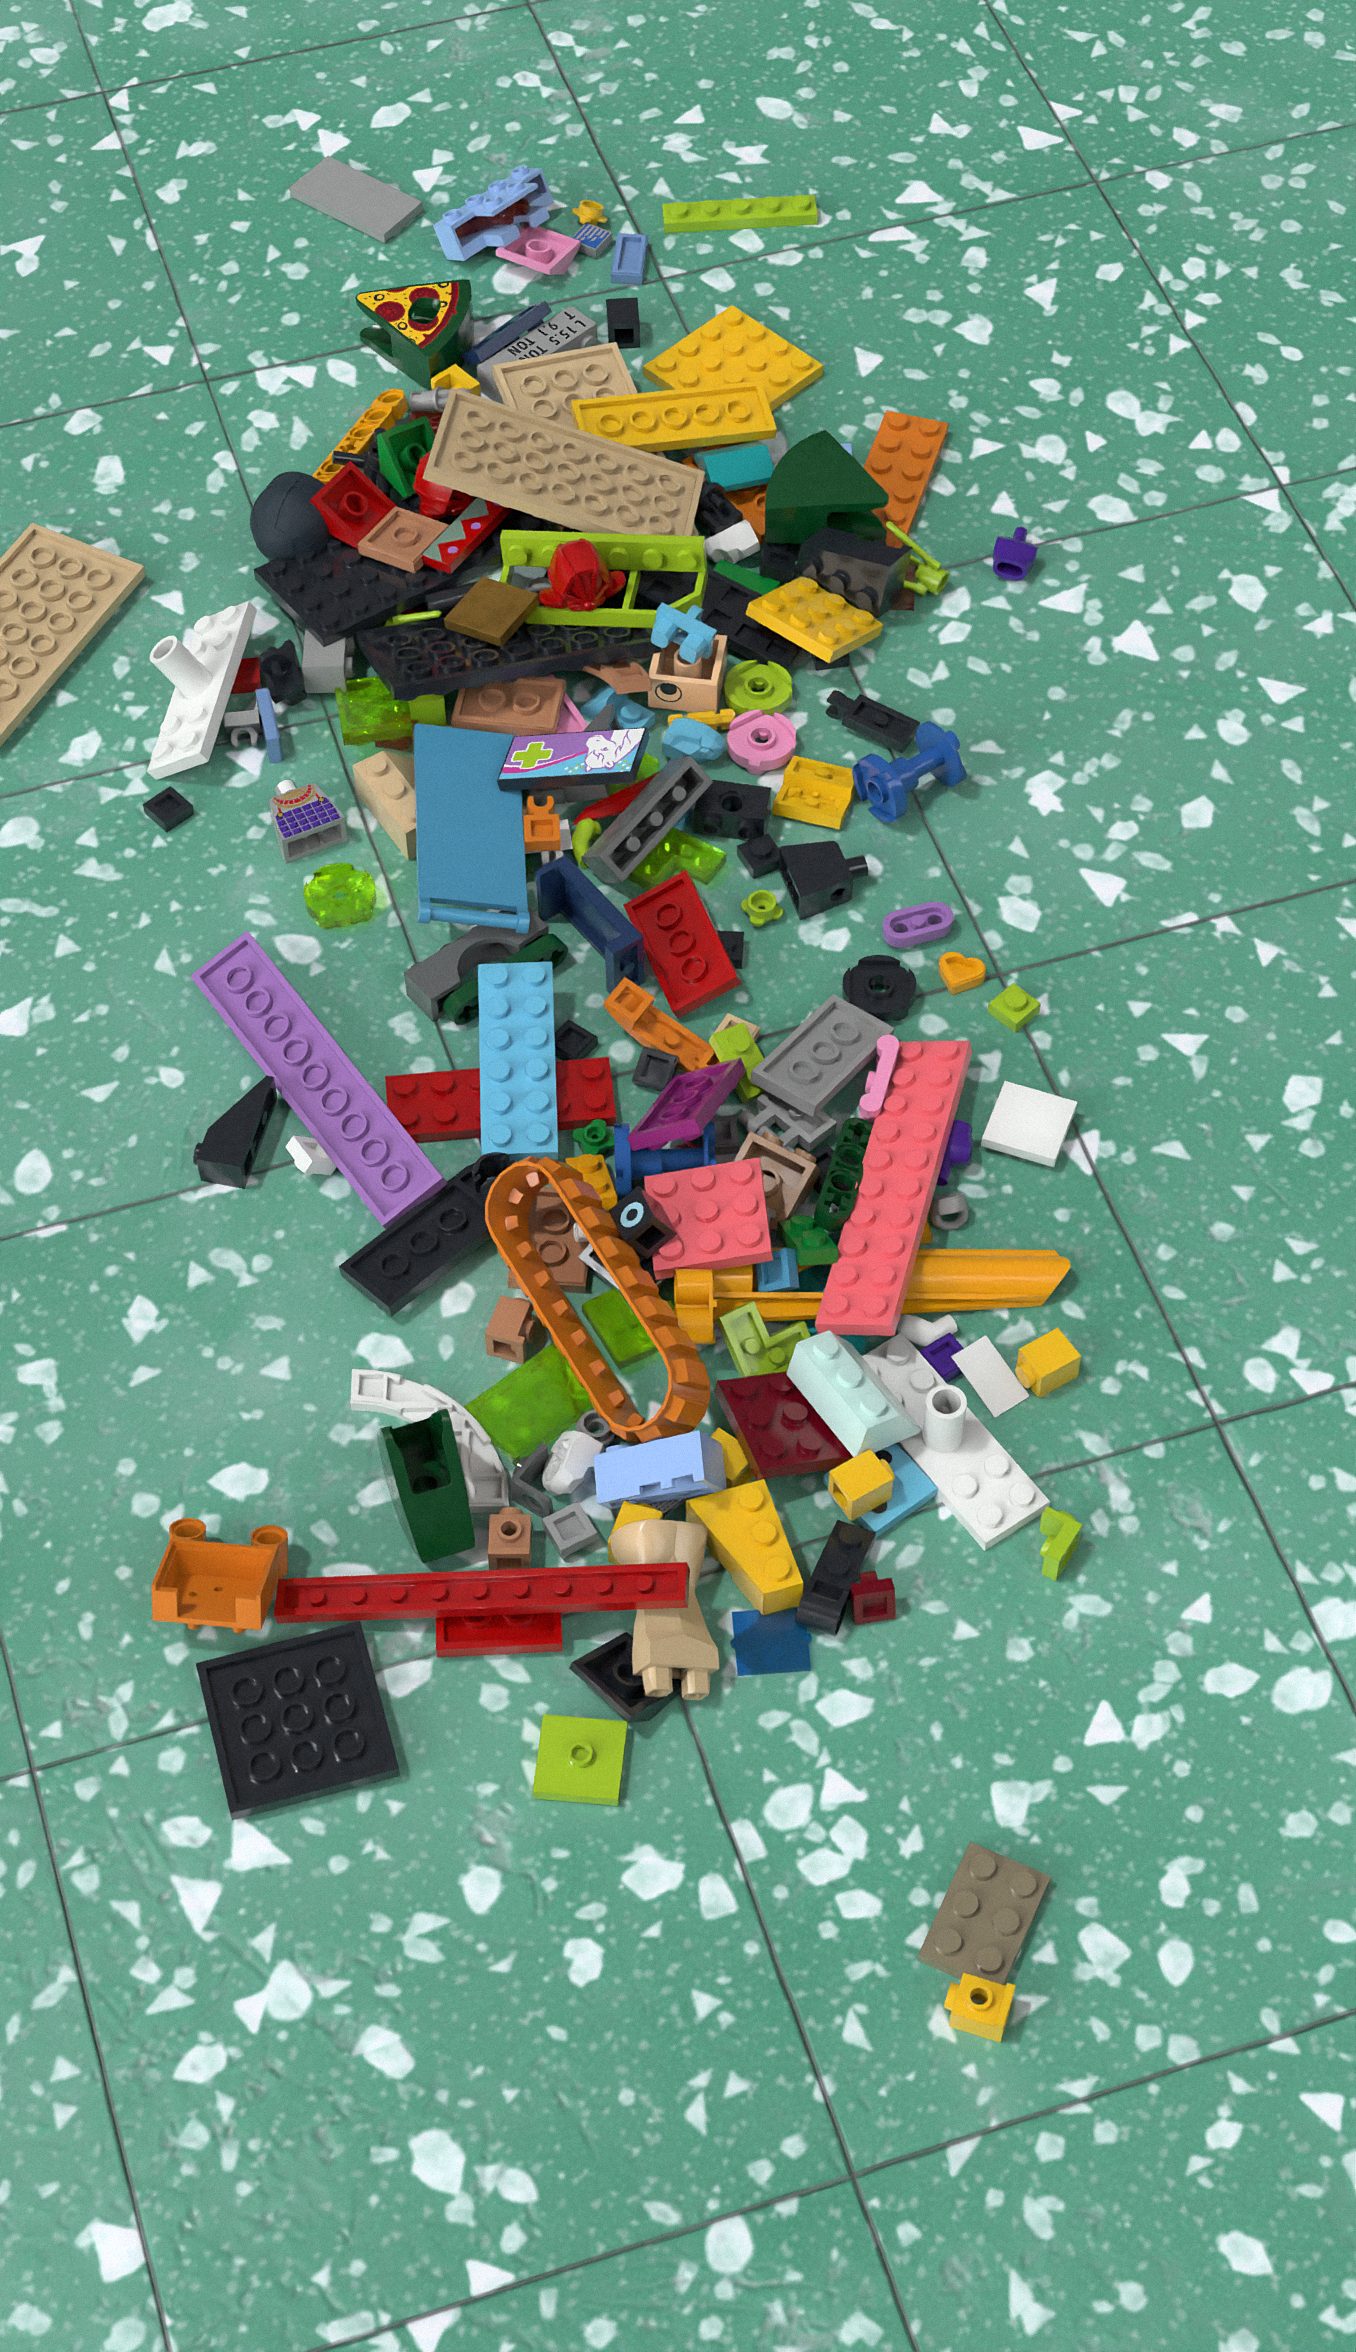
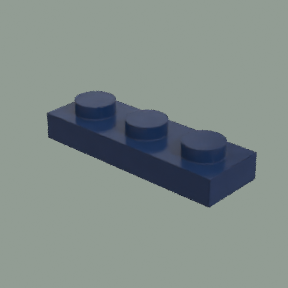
(507, 333)

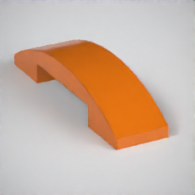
(654, 1029)

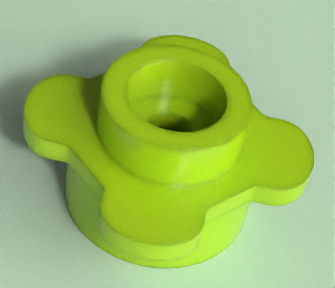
(761, 907)

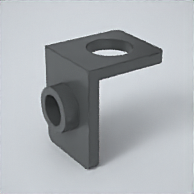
(525, 1475)

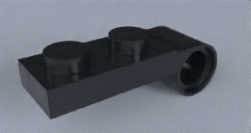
(829, 1586)

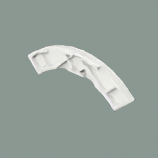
(413, 1402)

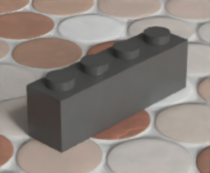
(647, 819)

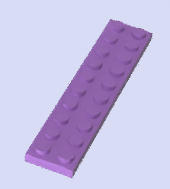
(318, 1080)

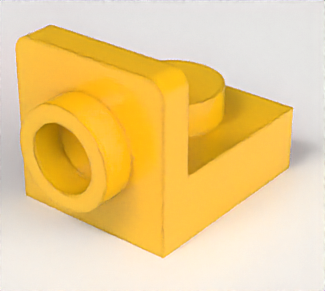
(456, 378)

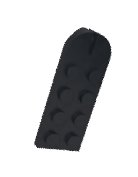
(427, 1238)

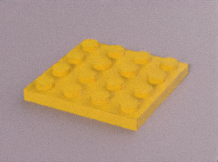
(735, 351)

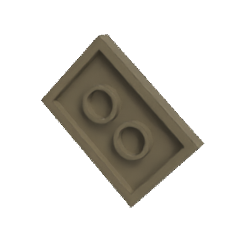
(984, 1916)

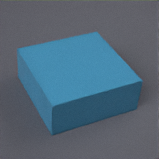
(779, 1274)

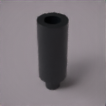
(447, 599)

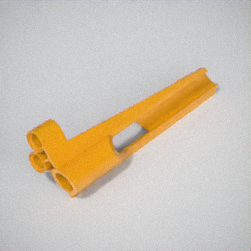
(939, 1283)

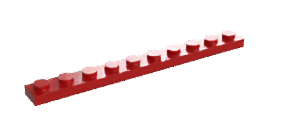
(483, 1593)

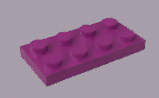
(686, 1105)

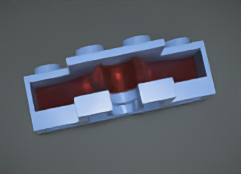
(495, 214)

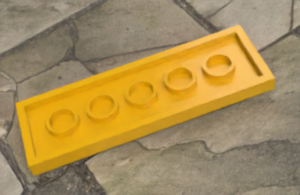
(679, 417)

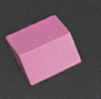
(541, 250)

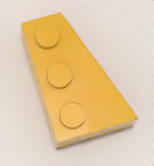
(750, 1544)

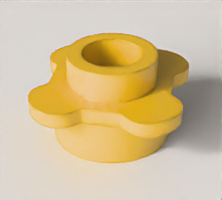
(590, 212)

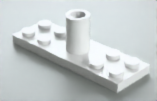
(202, 689)
(955, 1449)

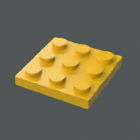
(814, 619)

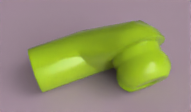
(584, 832)

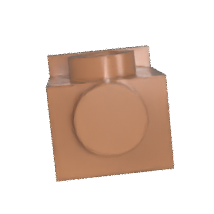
(510, 1329)
(510, 1540)

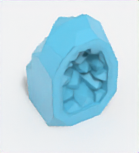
(692, 739)

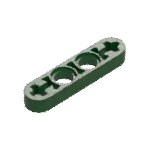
(464, 1003)
(843, 1173)

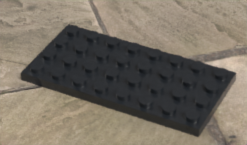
(348, 592)
(431, 659)

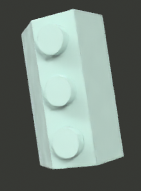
(849, 1394)

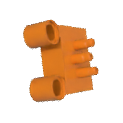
(218, 1581)

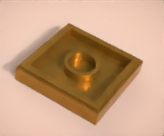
(492, 611)

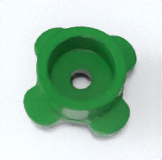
(594, 1146)

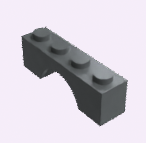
(441, 974)

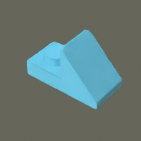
(628, 712)

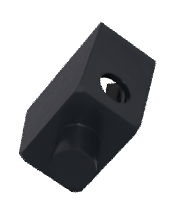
(819, 876)

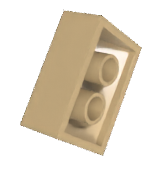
(388, 791)

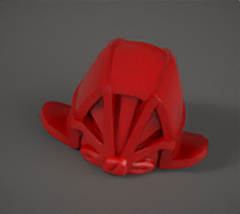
(438, 500)
(579, 578)

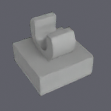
(242, 722)

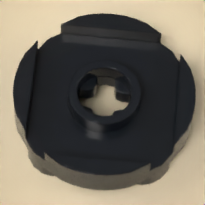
(882, 970)

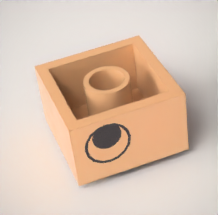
(687, 685)

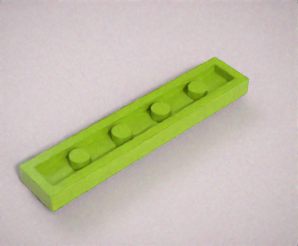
(739, 214)

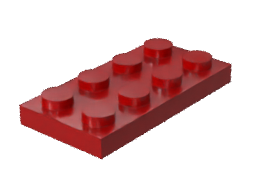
(682, 944)

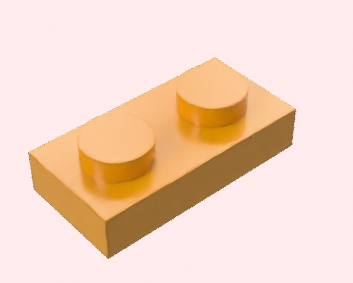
(596, 1173)

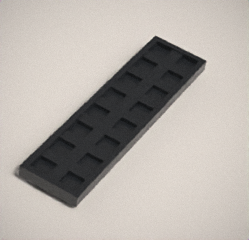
(724, 610)

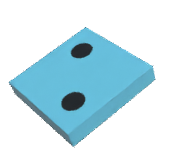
(909, 1492)

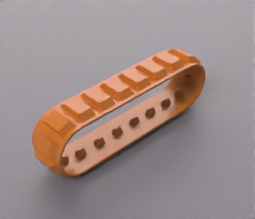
(507, 1222)

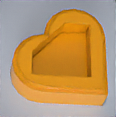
(961, 972)

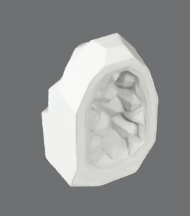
(733, 543)
(570, 1462)

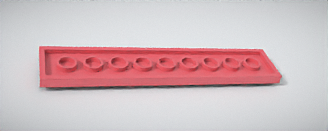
(896, 1190)

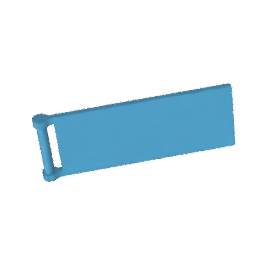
(467, 830)

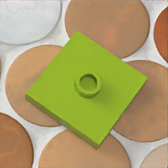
(580, 1760)

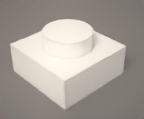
(310, 1156)

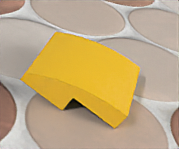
(815, 792)

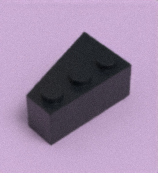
(856, 569)

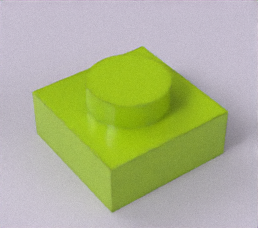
(1014, 1007)

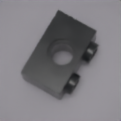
(733, 811)

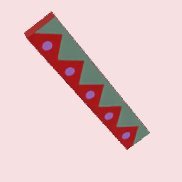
(464, 535)

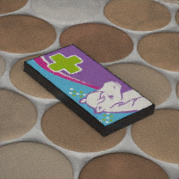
(573, 759)

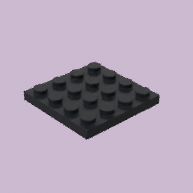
(297, 1720)

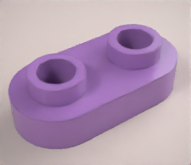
(915, 924)

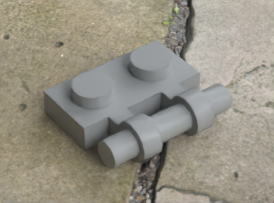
(797, 1125)

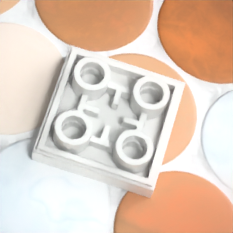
(1029, 1124)

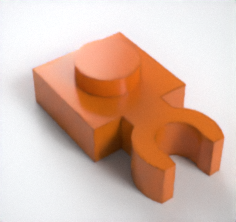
(541, 827)

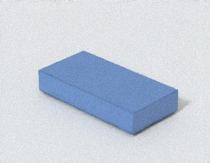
(629, 258)
(269, 725)

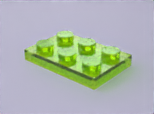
(370, 713)
(531, 1405)

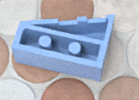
(660, 1470)

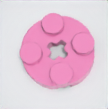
(761, 756)

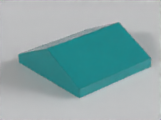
(736, 465)

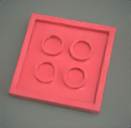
(716, 1217)

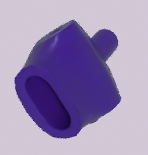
(1014, 555)
(958, 1150)

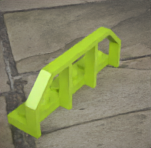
(619, 552)

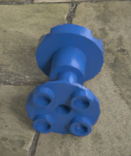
(888, 783)
(640, 1163)

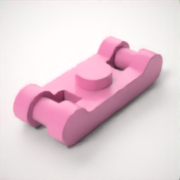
(878, 1082)

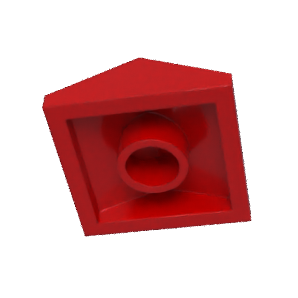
(353, 503)

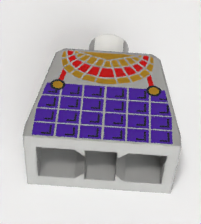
(305, 820)

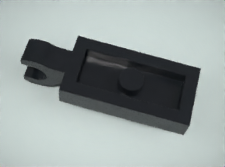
(873, 720)

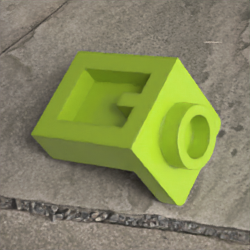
(1061, 1543)

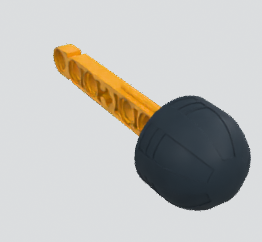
(284, 518)

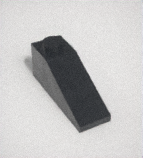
(236, 1137)

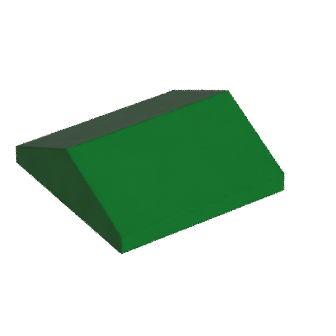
(401, 451)

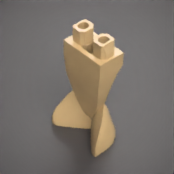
(672, 1640)

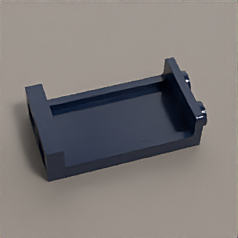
(569, 892)

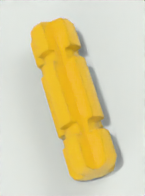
(709, 718)

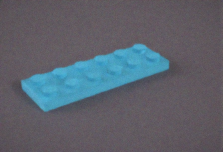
(517, 1060)

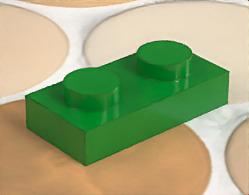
(809, 1240)

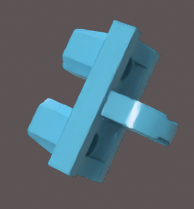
(695, 638)

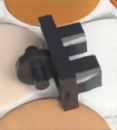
(716, 509)
(283, 674)

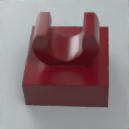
(872, 1599)

